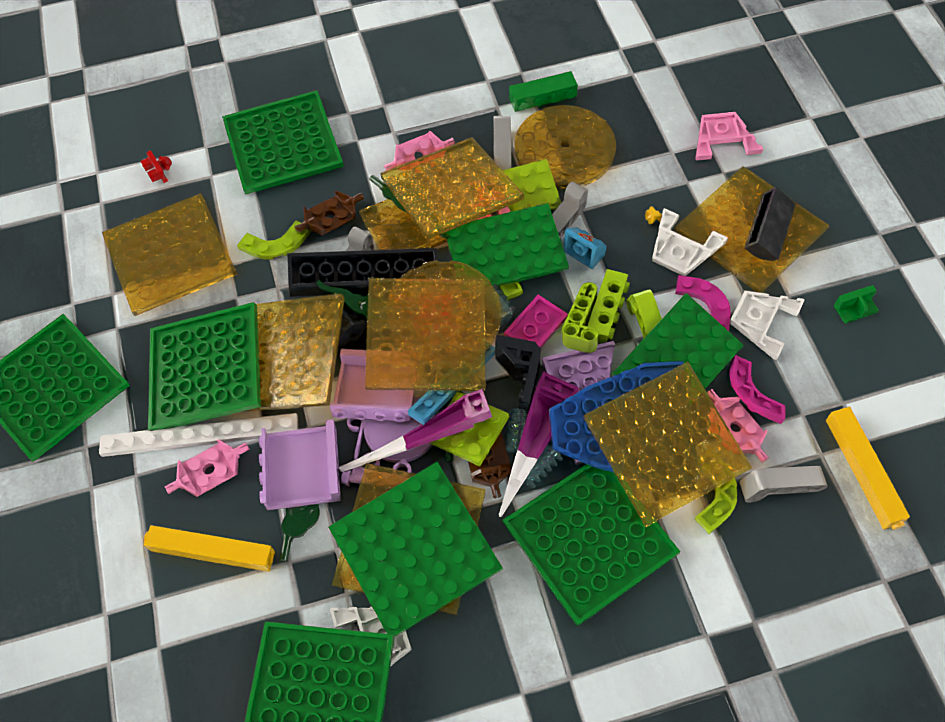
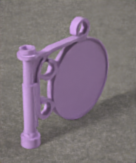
(378, 435)

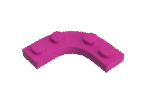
(709, 294)
(756, 402)

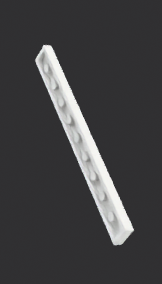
(195, 435)

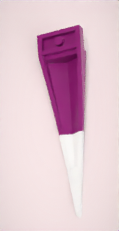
(452, 420)
(536, 431)

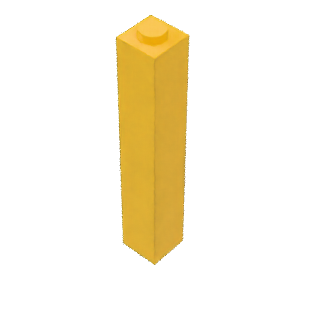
(867, 469)
(209, 548)

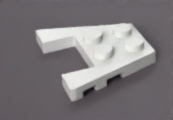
(680, 252)
(755, 315)
(370, 622)

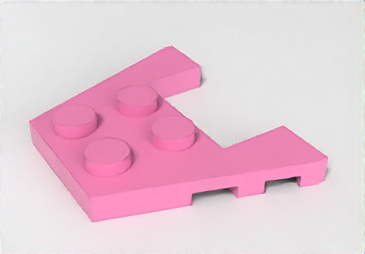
(724, 129)

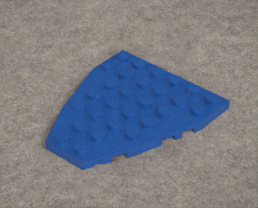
(569, 429)

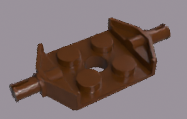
(340, 206)
(493, 468)

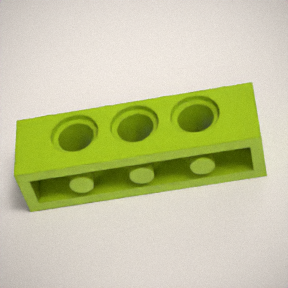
(615, 282)

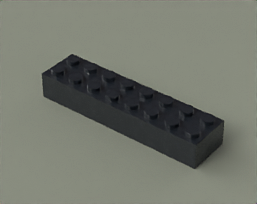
(350, 268)

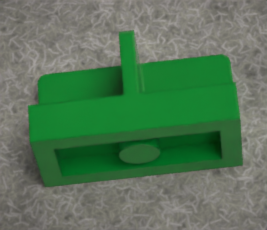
(856, 304)

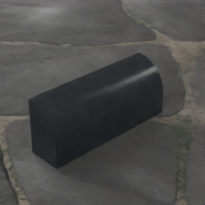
(770, 225)

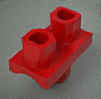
(159, 165)

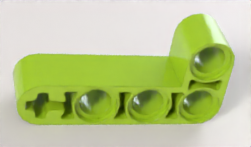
(645, 309)
(575, 330)

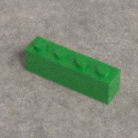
(543, 91)

